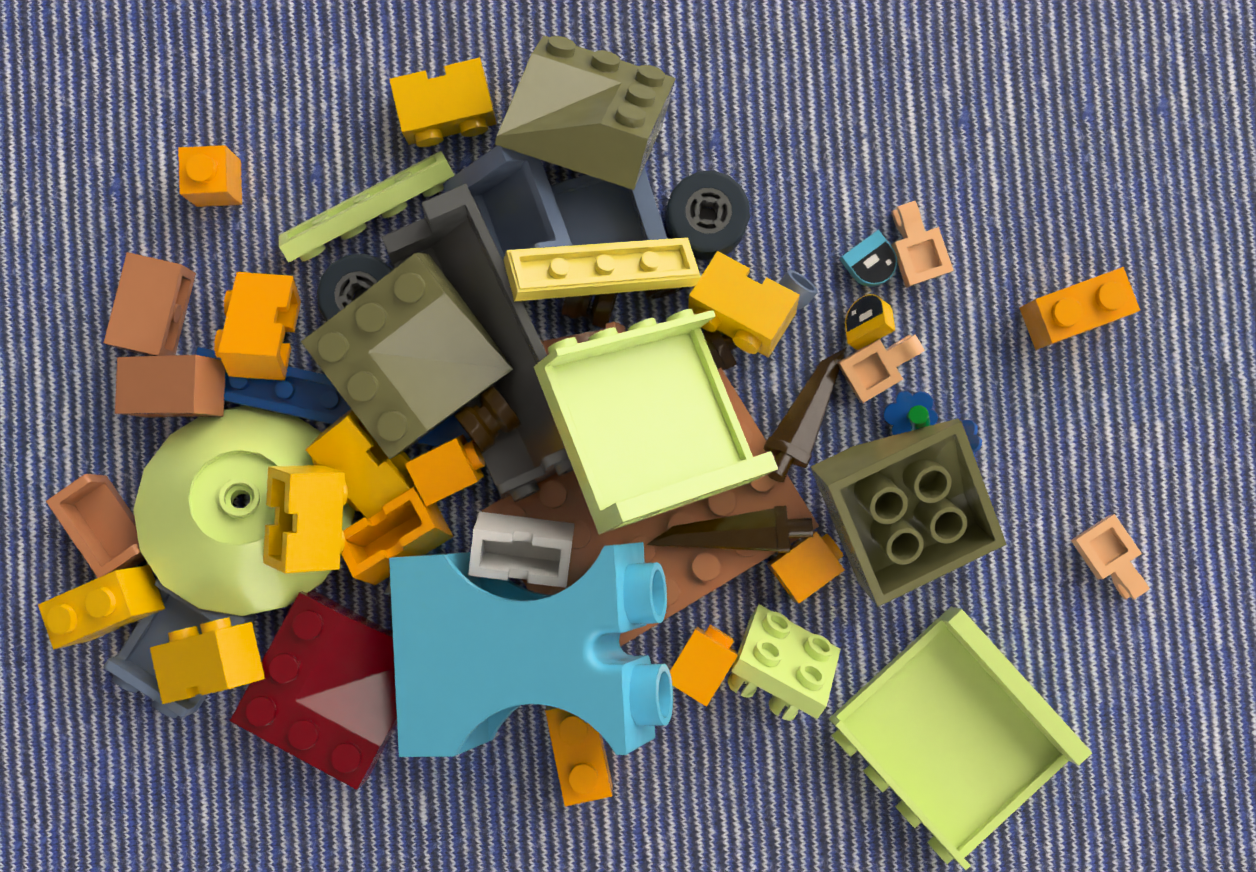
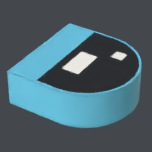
(871, 260)

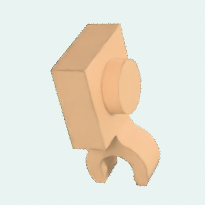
(920, 252)
(874, 367)
(1108, 552)

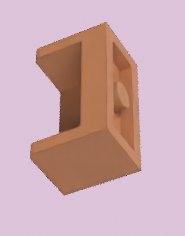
(149, 306)
(170, 386)
(98, 523)

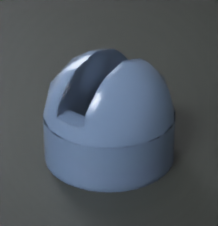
(800, 285)

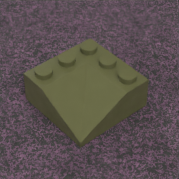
(587, 111)
(407, 354)
(909, 508)

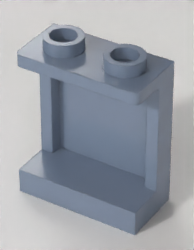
(513, 200)
(608, 212)
(134, 664)

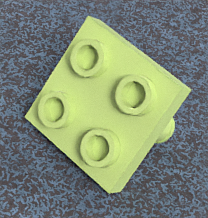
(786, 663)

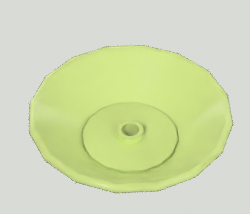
(188, 517)

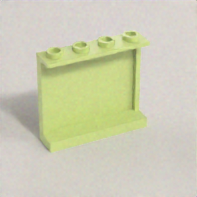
(646, 419)
(955, 735)

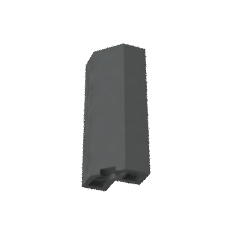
(470, 261)

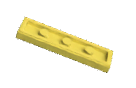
(600, 268)

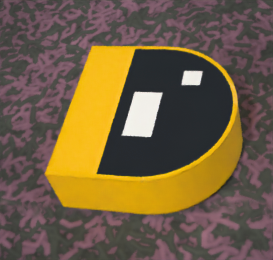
(868, 321)

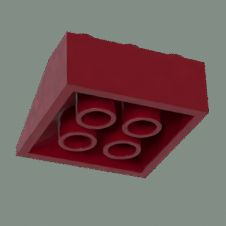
(325, 690)

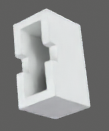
(521, 549)

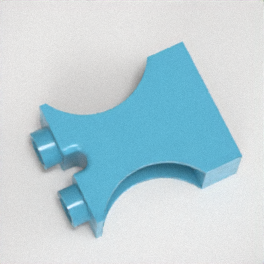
(487, 646)

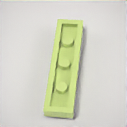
(350, 216)

